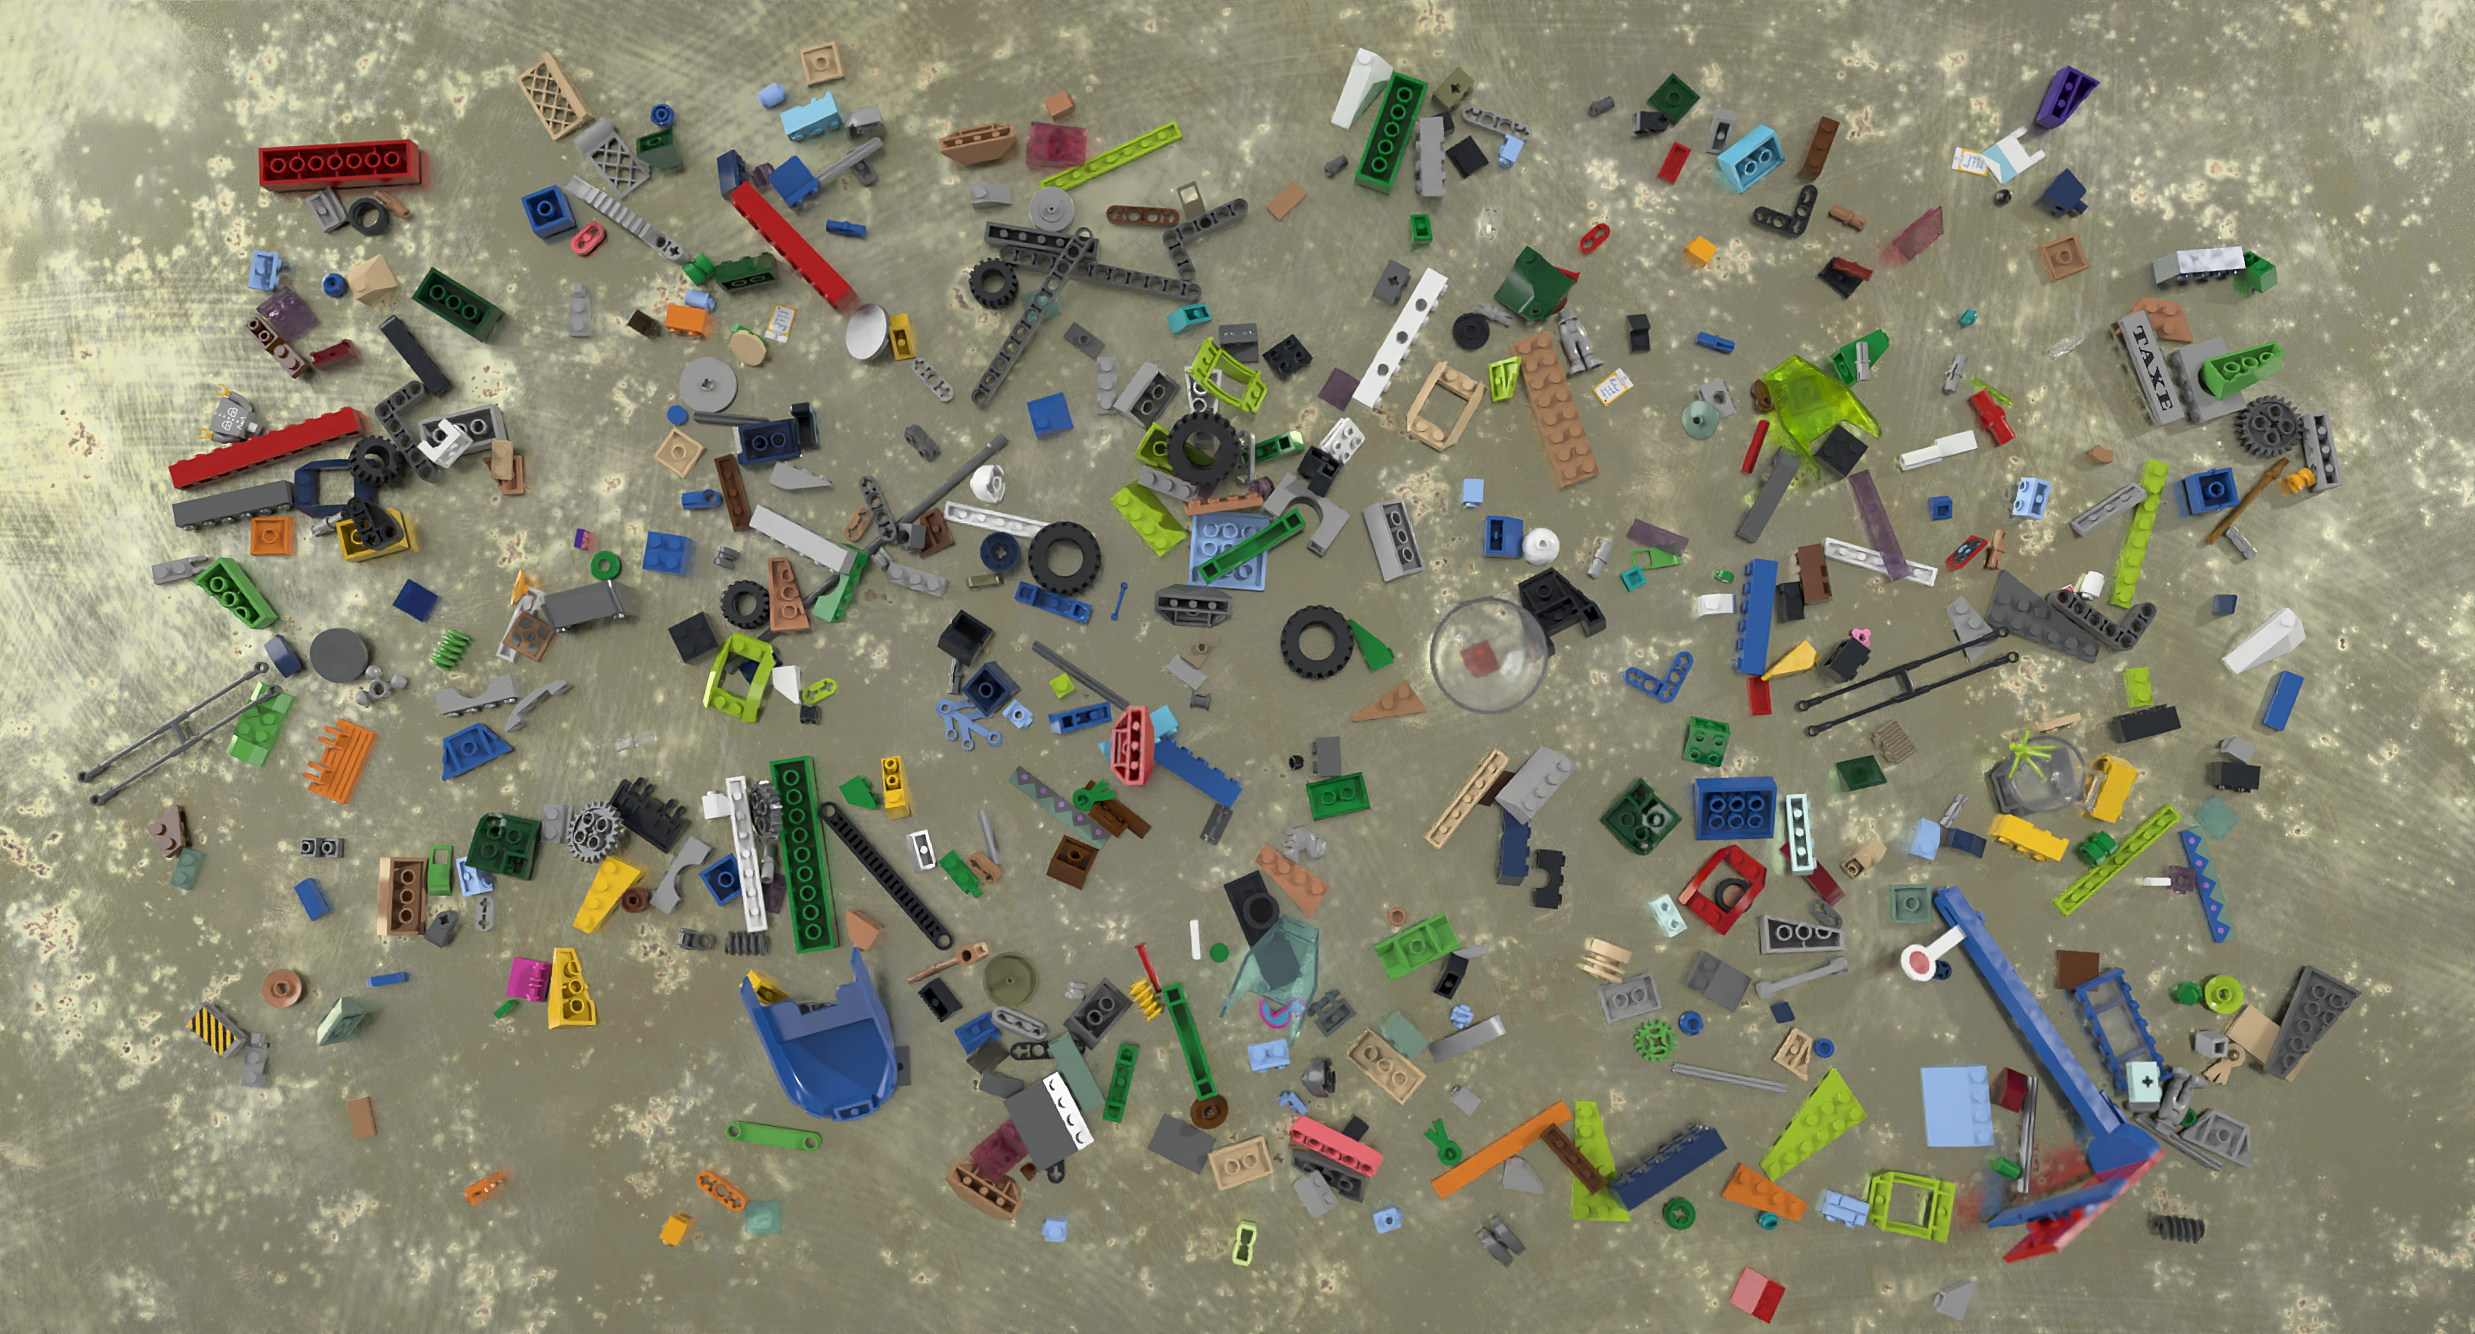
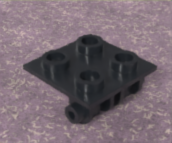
(1287, 357)

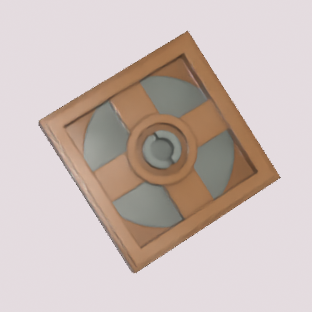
(529, 636)

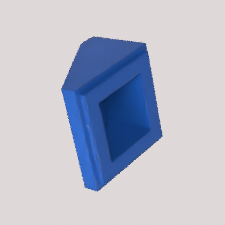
(1941, 507)

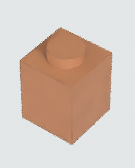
(1059, 105)

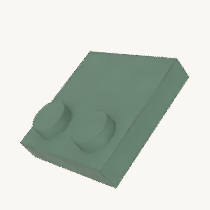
(1911, 903)

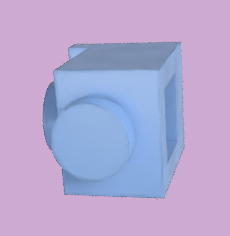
(1509, 151)
(1015, 707)

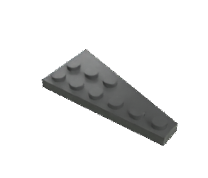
(2036, 620)

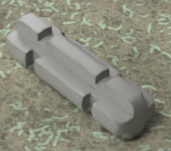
(2240, 542)
(1954, 811)

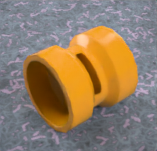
(2303, 479)

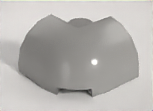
(862, 120)

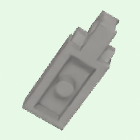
(580, 312)
(255, 1062)

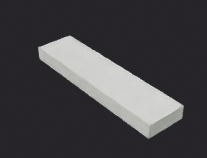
(528, 603)

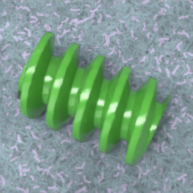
(449, 648)

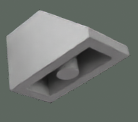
(1721, 130)
(989, 195)
(1521, 1177)
(1954, 1299)

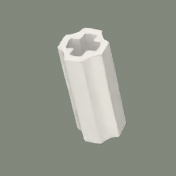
(1920, 457)

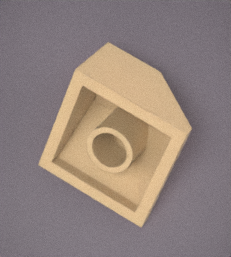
(371, 279)

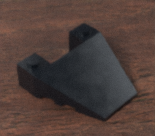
(1559, 605)

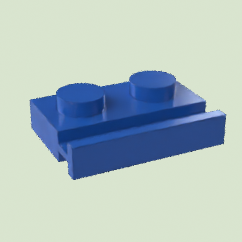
(977, 1032)

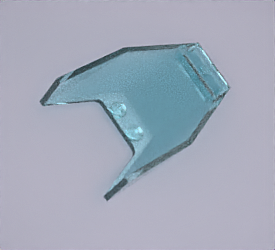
(1282, 970)

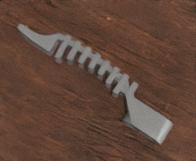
(628, 220)

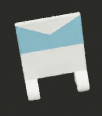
(2008, 157)

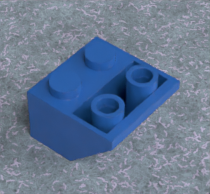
(1503, 537)

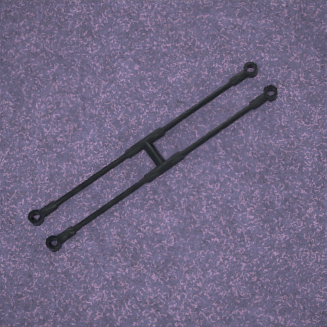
(1903, 671)

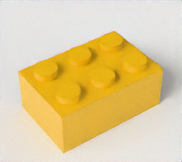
(352, 546)

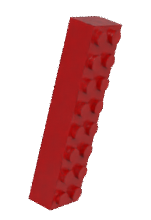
(338, 165)
(793, 246)

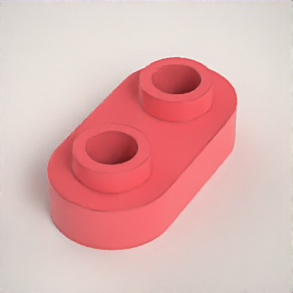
(586, 236)

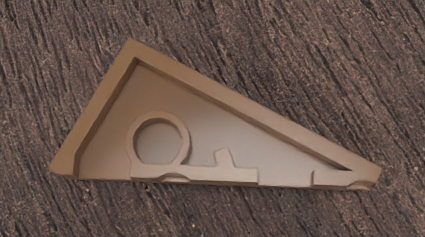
(1398, 701)

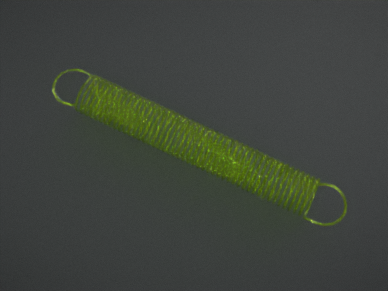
(1990, 390)

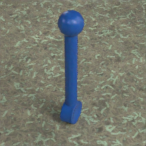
(1114, 616)

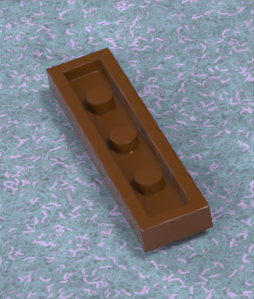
(733, 492)
(1573, 1158)

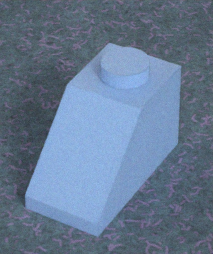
(1925, 840)

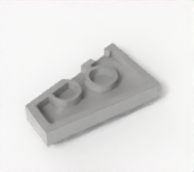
(1969, 627)

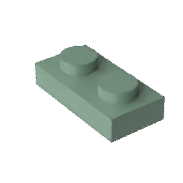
(187, 868)

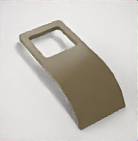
(1195, 207)

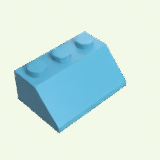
(1751, 158)

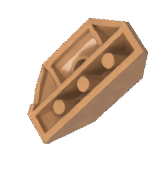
(978, 143)
(975, 1187)

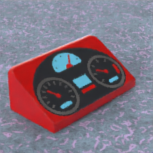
(1966, 552)

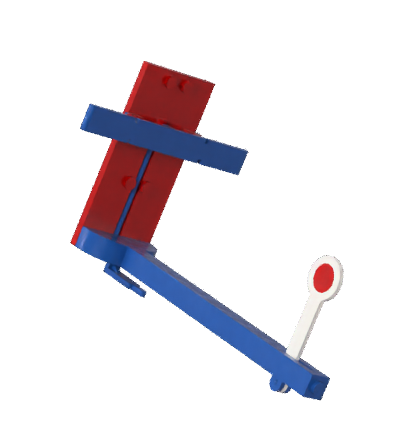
(2119, 1150)

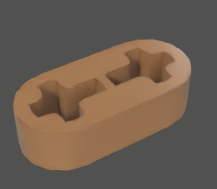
(855, 522)
(984, 867)

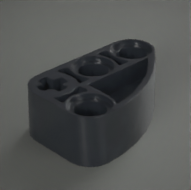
(380, 524)

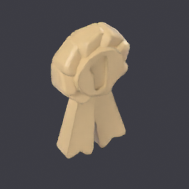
(2222, 1069)

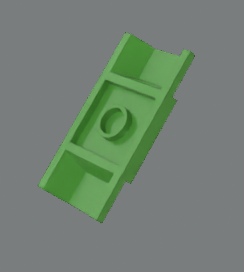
(259, 727)
(1417, 946)

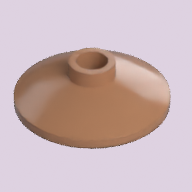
(273, 990)

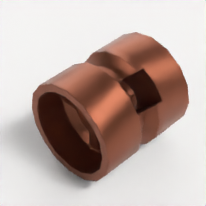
(635, 900)

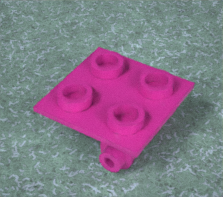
(529, 979)

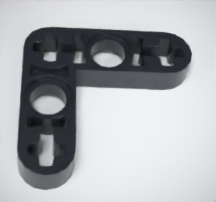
(1788, 221)

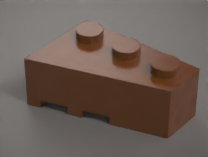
(1814, 574)

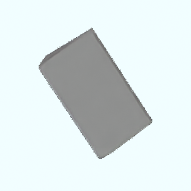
(1186, 672)
(920, 851)

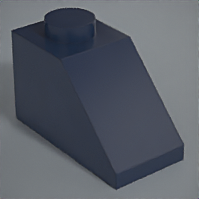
(1965, 842)

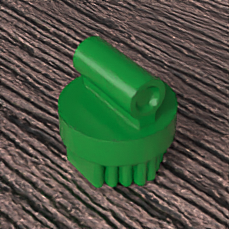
(2189, 993)

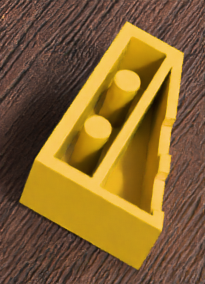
(2113, 788)

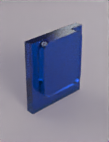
(415, 600)

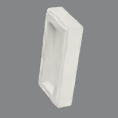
(1956, 443)
(1195, 939)

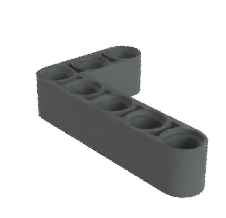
(1199, 232)
(405, 432)
(1786, 465)
(2101, 621)

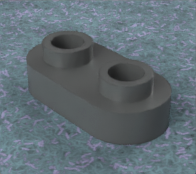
(862, 168)

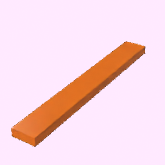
(1500, 1150)

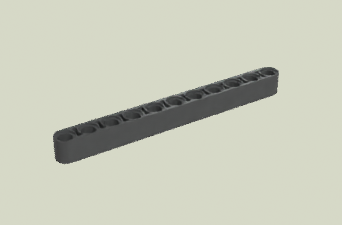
(1108, 280)
(1033, 306)

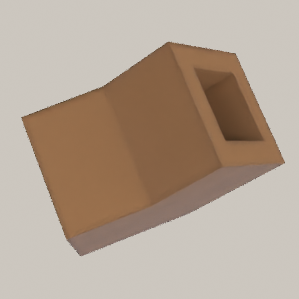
(2100, 455)

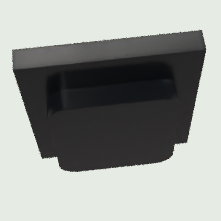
(1467, 157)

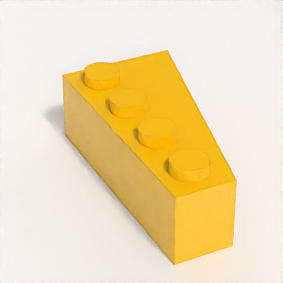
(605, 893)

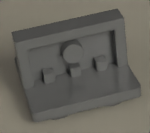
(1240, 341)

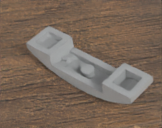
(517, 719)
(1466, 1039)

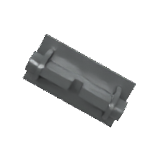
(915, 436)
(1216, 824)

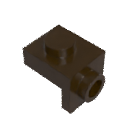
(642, 323)

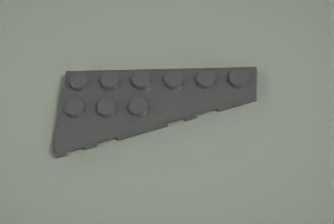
(2310, 1015)

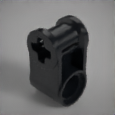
(1647, 122)

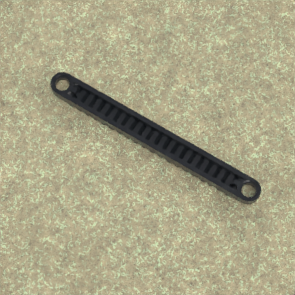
(886, 875)

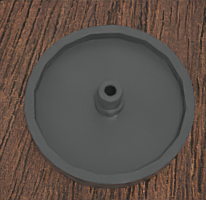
(338, 655)

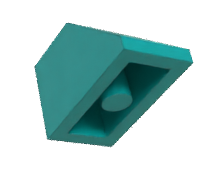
(1188, 318)

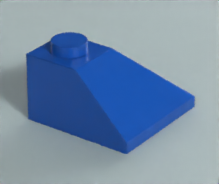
(1050, 415)

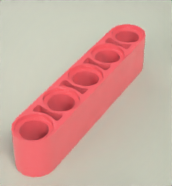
(1336, 1146)

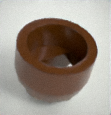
(1028, 1171)

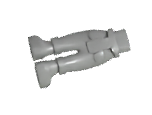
(1574, 333)
(2173, 1110)

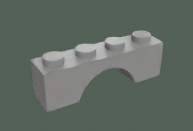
(500, 690)
(667, 895)

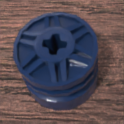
(992, 544)

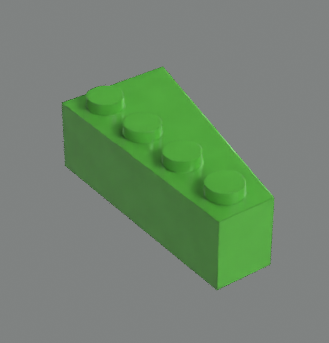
(2242, 368)
(235, 591)

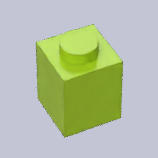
(1062, 686)

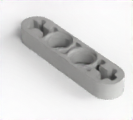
(1497, 121)

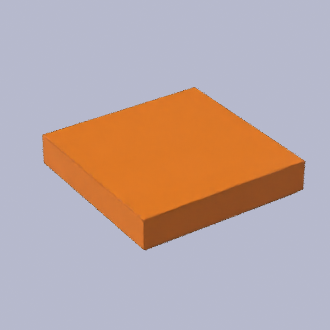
(271, 536)

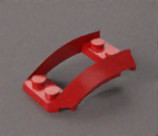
(1708, 909)

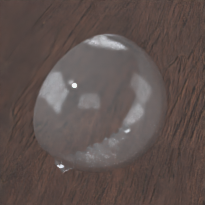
(1488, 654)

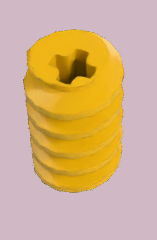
(1146, 999)

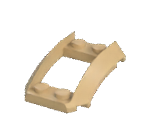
(1456, 383)

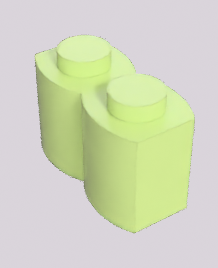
(1245, 1239)

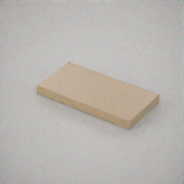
(2257, 1036)
(1384, 1065)

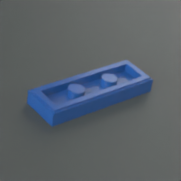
(2283, 700)

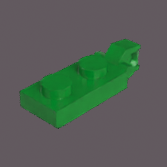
(960, 873)

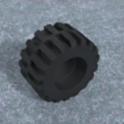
(989, 268)
(378, 447)
(731, 599)

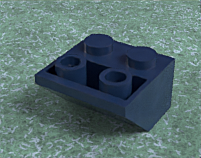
(731, 172)

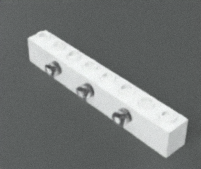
(1399, 339)

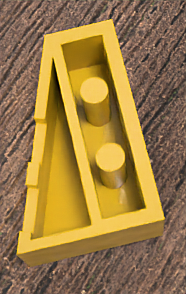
(2030, 839)

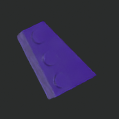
(2064, 96)

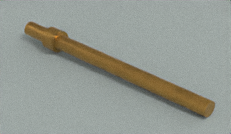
(2272, 474)

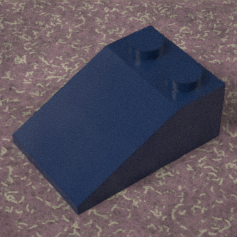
(765, 441)

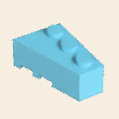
(812, 118)

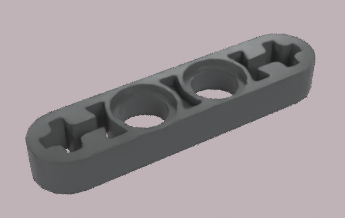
(878, 509)

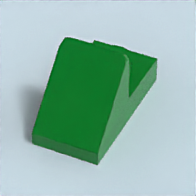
(1421, 229)

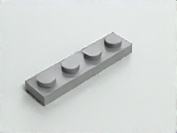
(2109, 509)

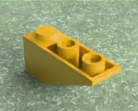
(894, 788)

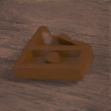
(937, 532)

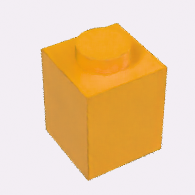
(1700, 250)
(675, 1230)

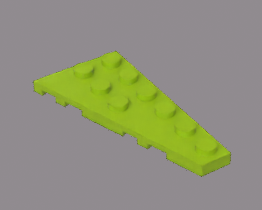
(1820, 1121)
(1593, 1144)

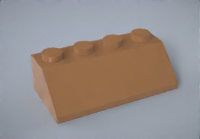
(401, 896)

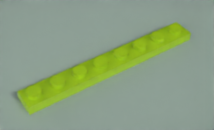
(2139, 535)

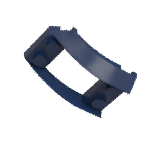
(306, 488)

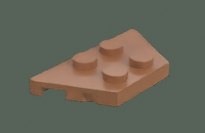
(2166, 319)

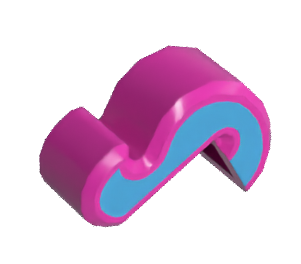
(1274, 1020)

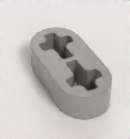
(490, 913)
(1473, 951)

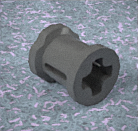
(1200, 700)

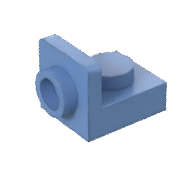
(1296, 1103)

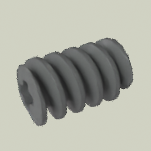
(746, 944)
(2181, 1228)

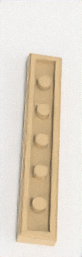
(1468, 799)

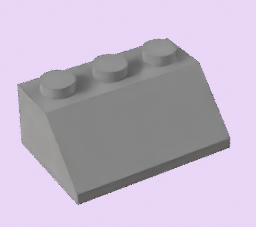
(1147, 395)

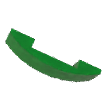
(1120, 1083)

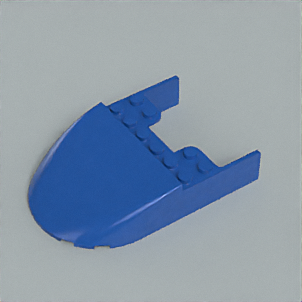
(834, 1058)

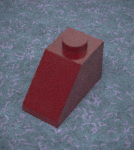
(2011, 1090)

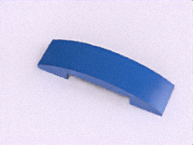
(1053, 602)

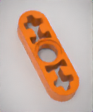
(712, 1178)

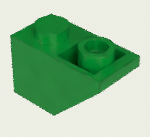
(2258, 272)
(858, 793)

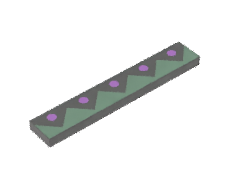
(1059, 807)

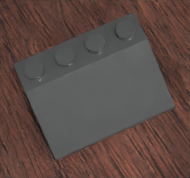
(1048, 1121)

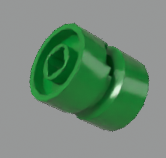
(699, 269)
(2101, 847)

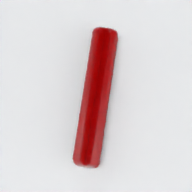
(1755, 446)

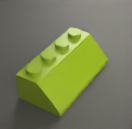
(1149, 518)

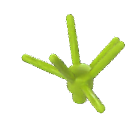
(2024, 752)

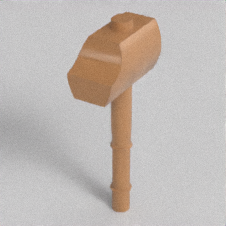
(964, 956)

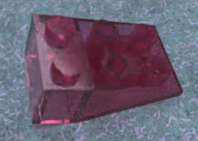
(1055, 145)
(1921, 233)
(1000, 1151)

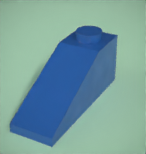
(1080, 717)

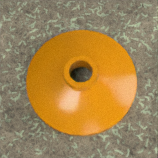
(520, 588)

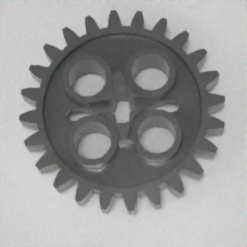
(2282, 415)
(765, 811)
(595, 832)

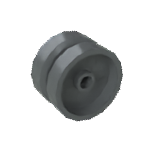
(1500, 1242)

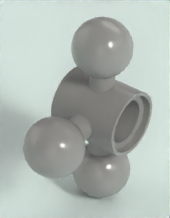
(374, 673)

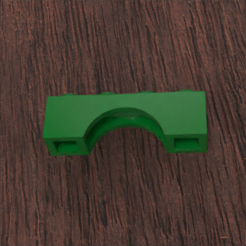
(833, 606)

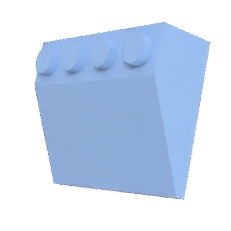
(1957, 1105)

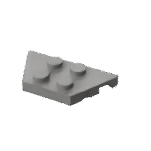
(2221, 1136)

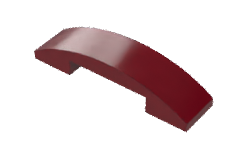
(1820, 880)

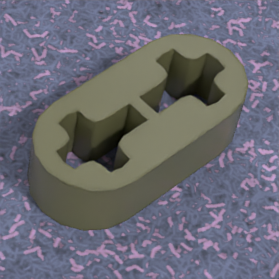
(984, 580)

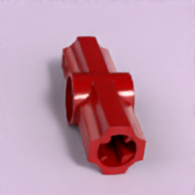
(1993, 417)

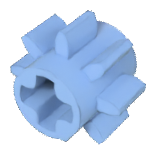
(1461, 1016)

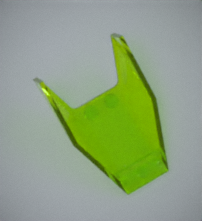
(1813, 403)

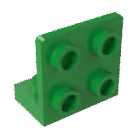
(1707, 741)

